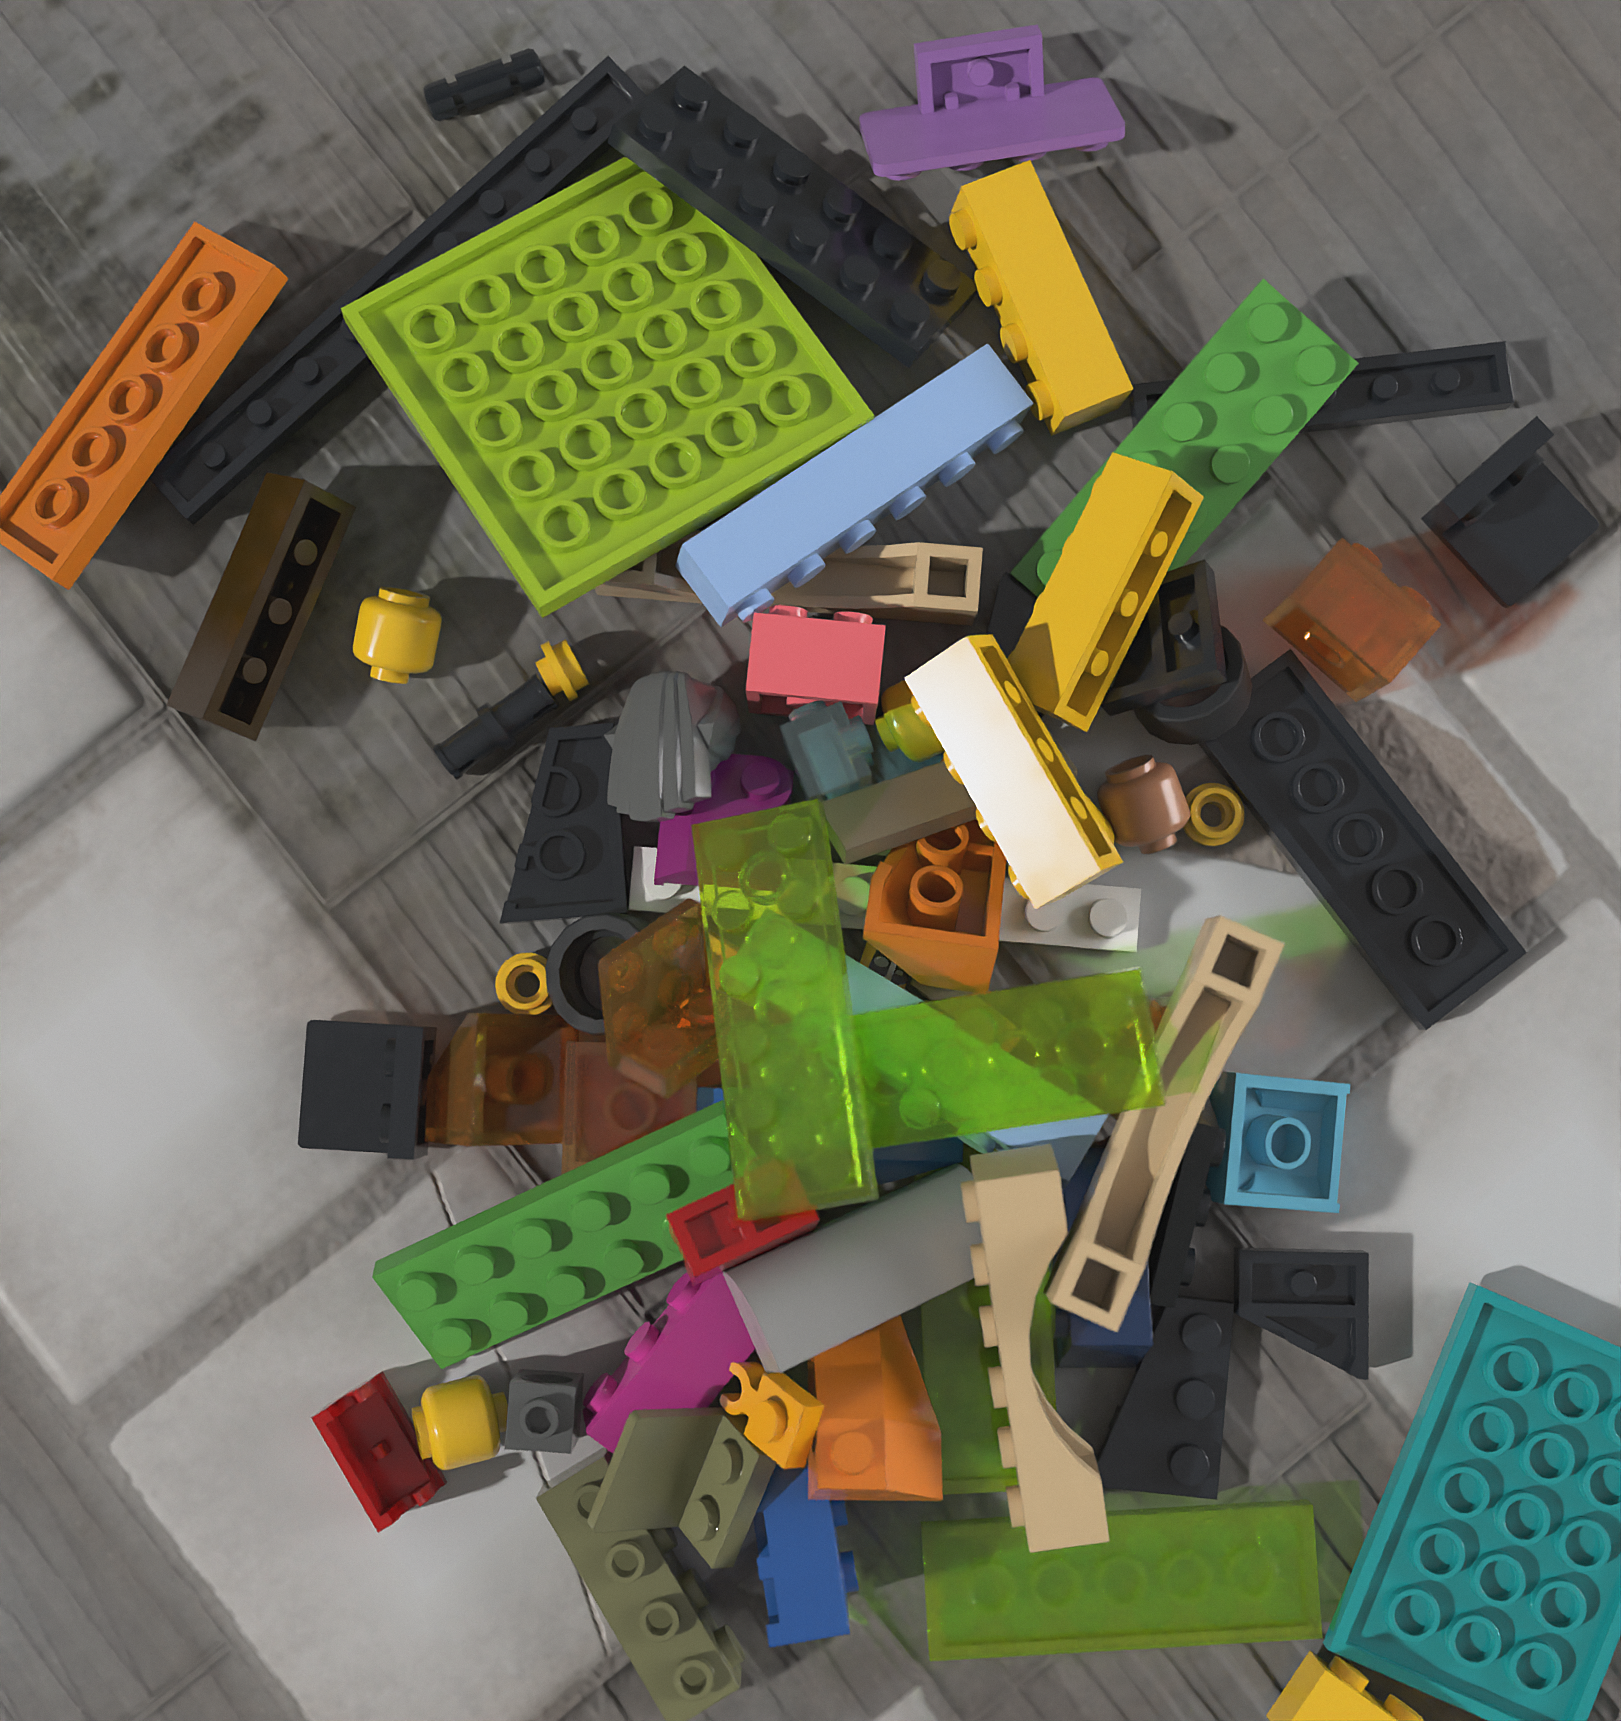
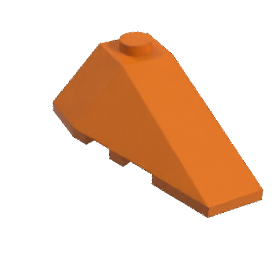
(940, 908)
(876, 1421)

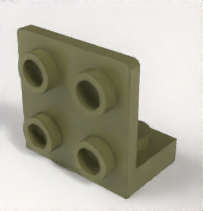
(688, 1474)

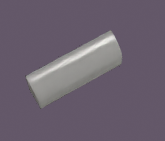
(856, 1270)

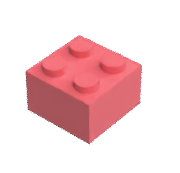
(814, 660)

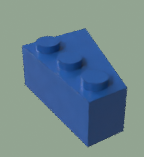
(802, 1561)

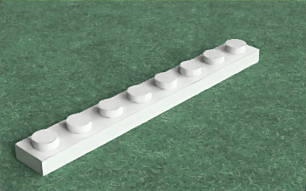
(1085, 919)

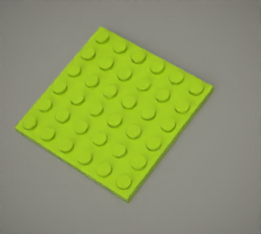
(603, 377)

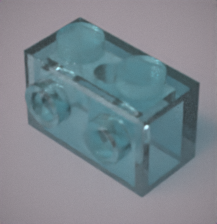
(827, 750)

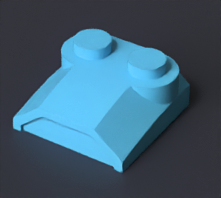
(1278, 1142)

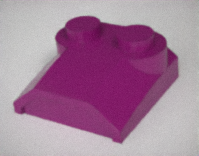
(737, 788)

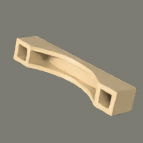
(878, 580)
(1129, 1188)
(1022, 1227)

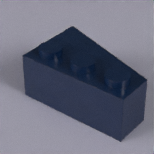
(1080, 1340)

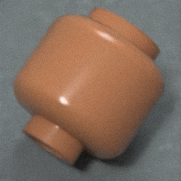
(1143, 803)

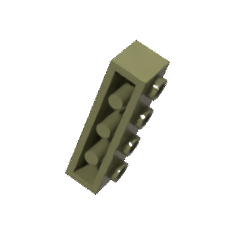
(646, 1597)

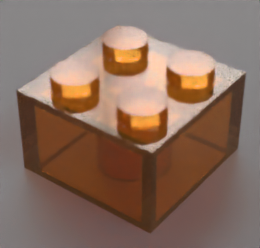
(1353, 620)
(609, 1108)

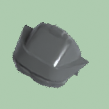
(668, 745)

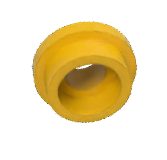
(561, 669)
(1231, 814)
(507, 982)

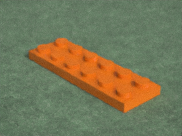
(134, 402)

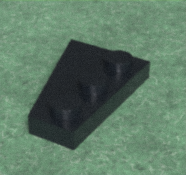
(573, 838)

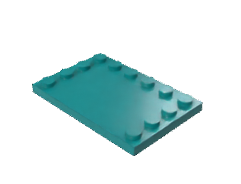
(1499, 1524)

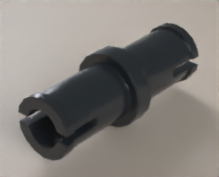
(496, 726)

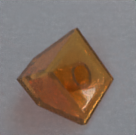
(500, 1082)

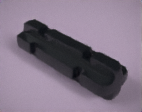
(484, 84)

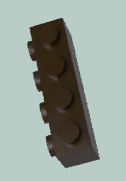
(261, 605)

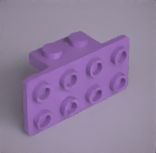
(986, 103)

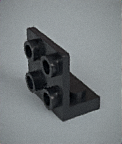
(1512, 518)
(366, 1087)

